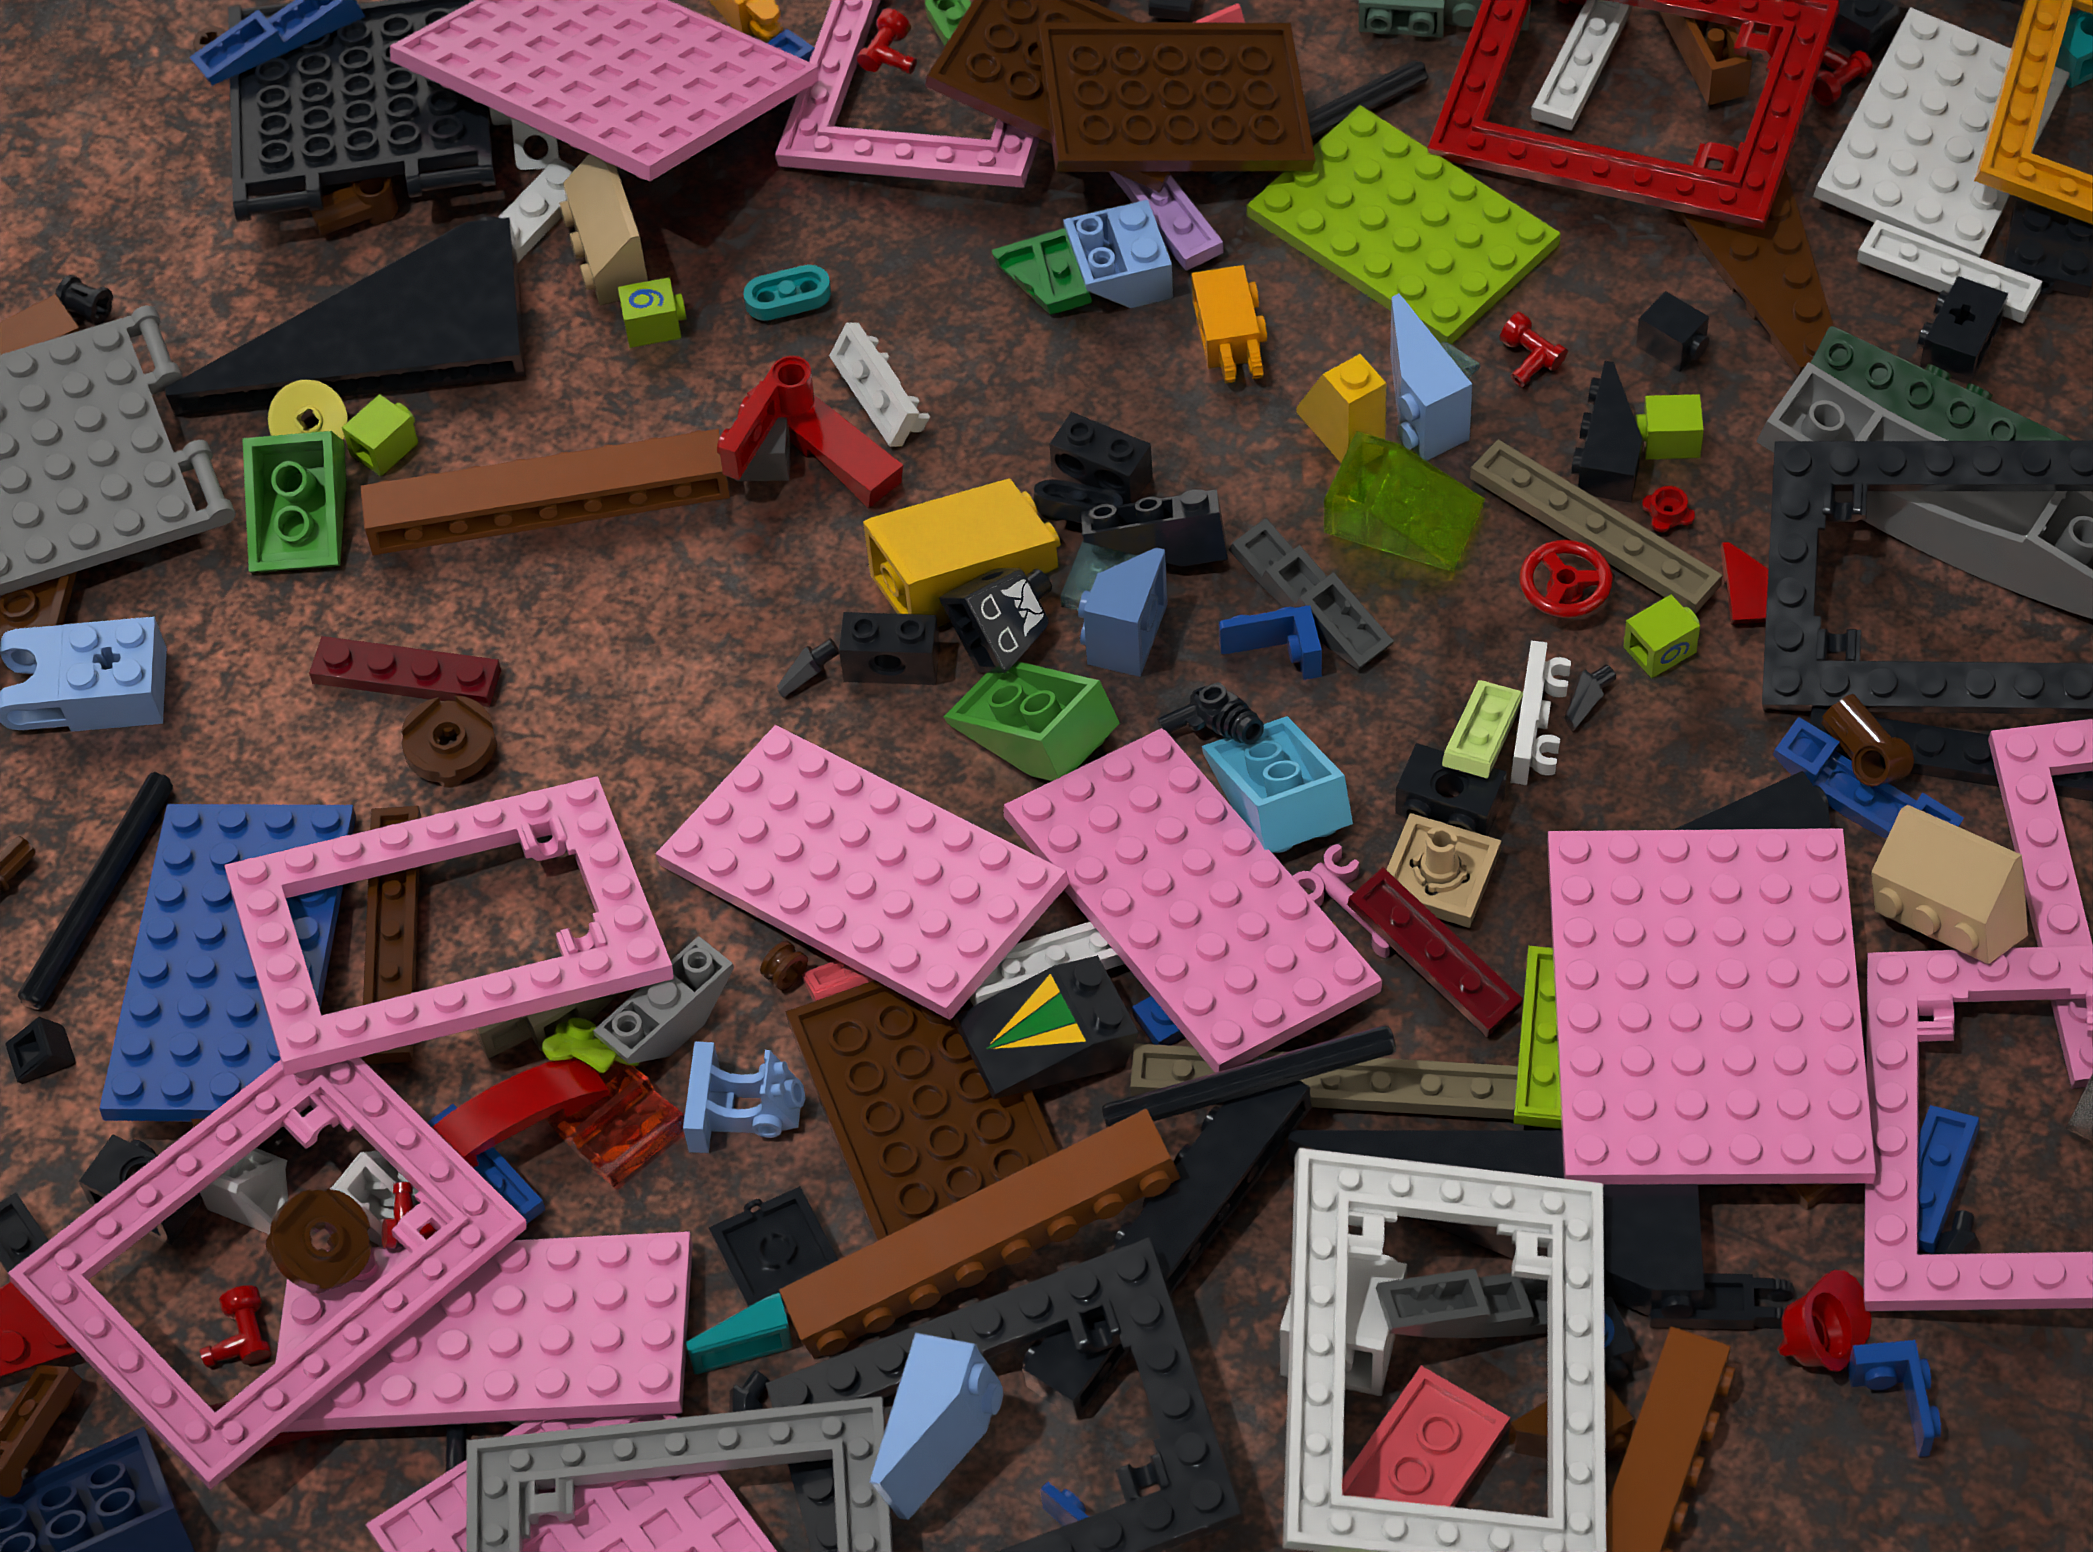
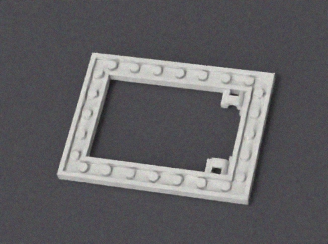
(1536, 1212)

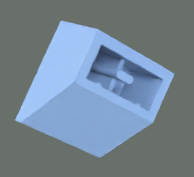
(1122, 254)

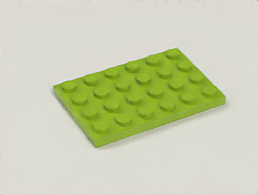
(1404, 224)

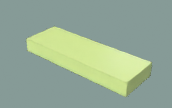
(1482, 729)

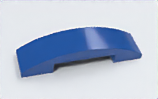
(1872, 807)

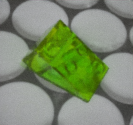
(1400, 503)

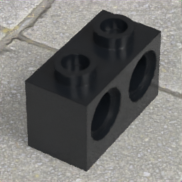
(1101, 457)

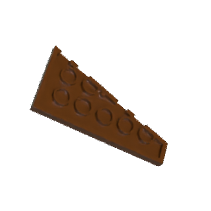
(1771, 274)

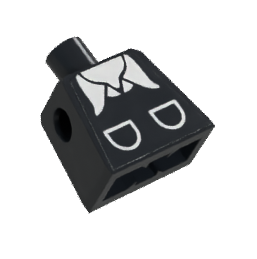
(998, 615)

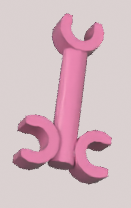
(1333, 881)

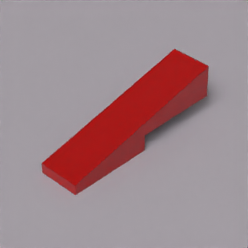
(845, 451)

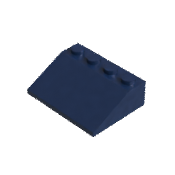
(97, 1503)

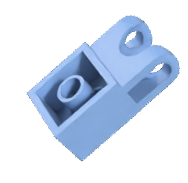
(85, 675)

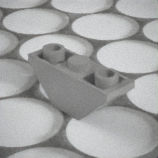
(668, 1012)

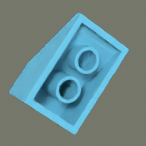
(1281, 785)

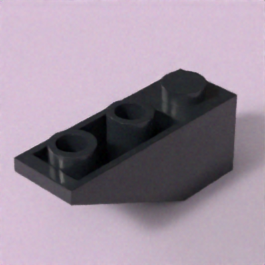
(1613, 442)
(1183, 525)

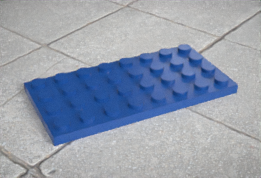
(192, 1002)

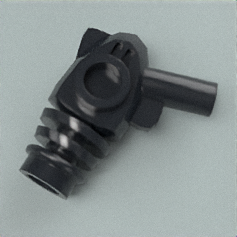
(1220, 712)

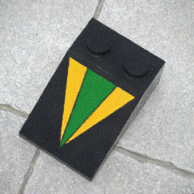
(1049, 1029)

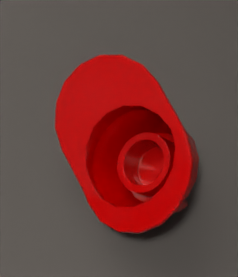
(1826, 1322)

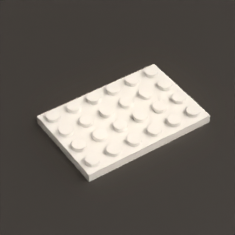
(1922, 136)

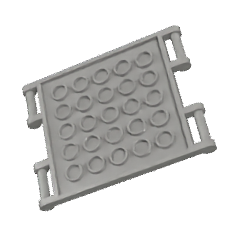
(89, 456)

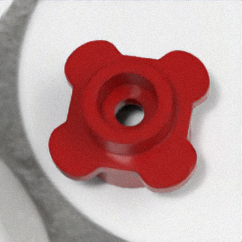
(1668, 499)

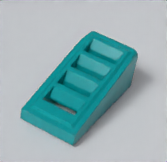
(743, 1337)

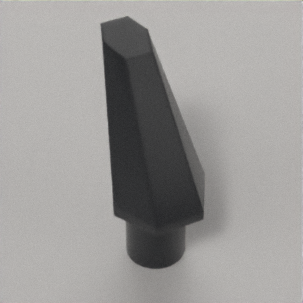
(807, 665)
(1586, 694)
(1960, 1238)
(747, 1397)

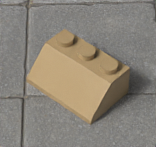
(603, 229)
(1951, 885)

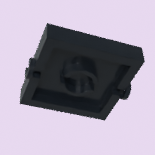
(2050, 248)
(772, 1245)

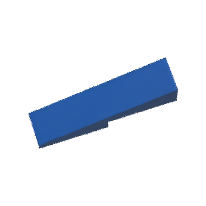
(263, 39)

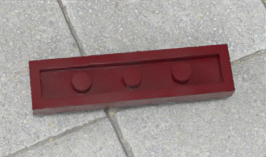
(404, 671)
(1435, 951)

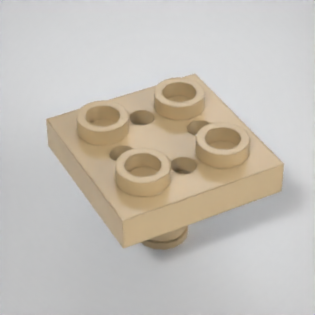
(1446, 859)

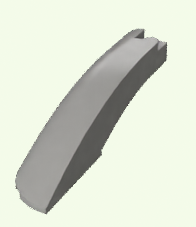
(2010, 538)

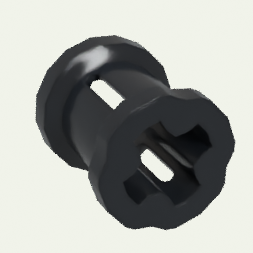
(84, 299)

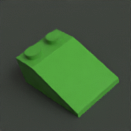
(294, 500)
(1036, 718)

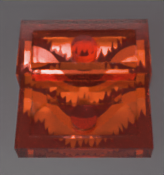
(622, 1127)

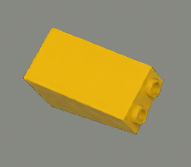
(954, 539)

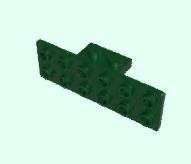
(1923, 394)

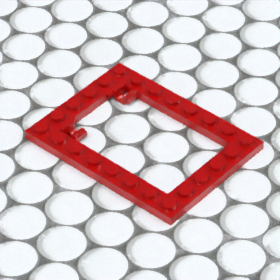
(1749, 175)

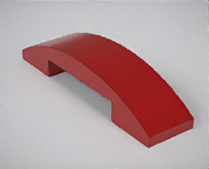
(520, 1104)

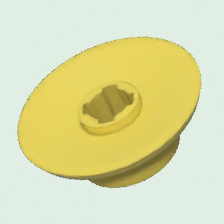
(297, 399)

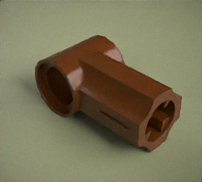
(363, 200)
(1865, 741)

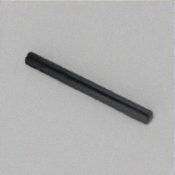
(1368, 96)
(95, 891)
(1255, 1076)

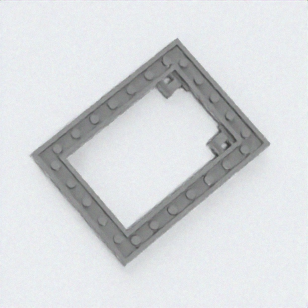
(511, 1469)

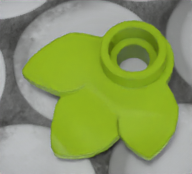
(578, 1040)

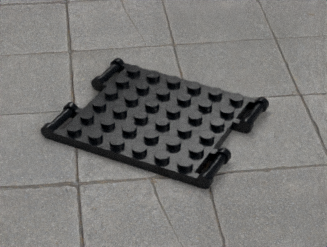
(350, 115)

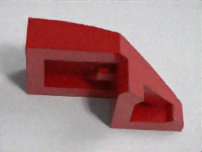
(1745, 585)

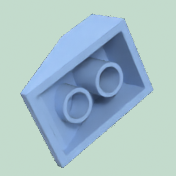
(1428, 387)
(934, 1420)

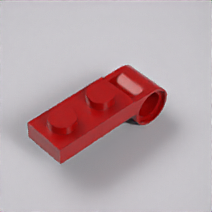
(784, 390)

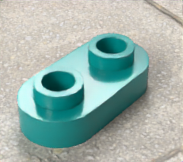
(787, 292)

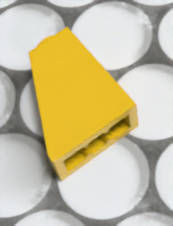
(1346, 402)

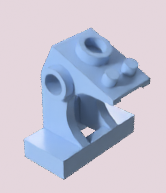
(714, 1093)

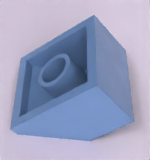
(1124, 613)

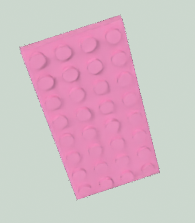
(863, 870)
(1193, 901)
(521, 1339)

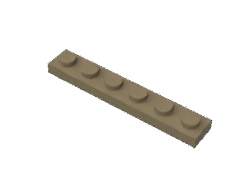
(1592, 522)

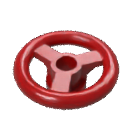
(1566, 583)

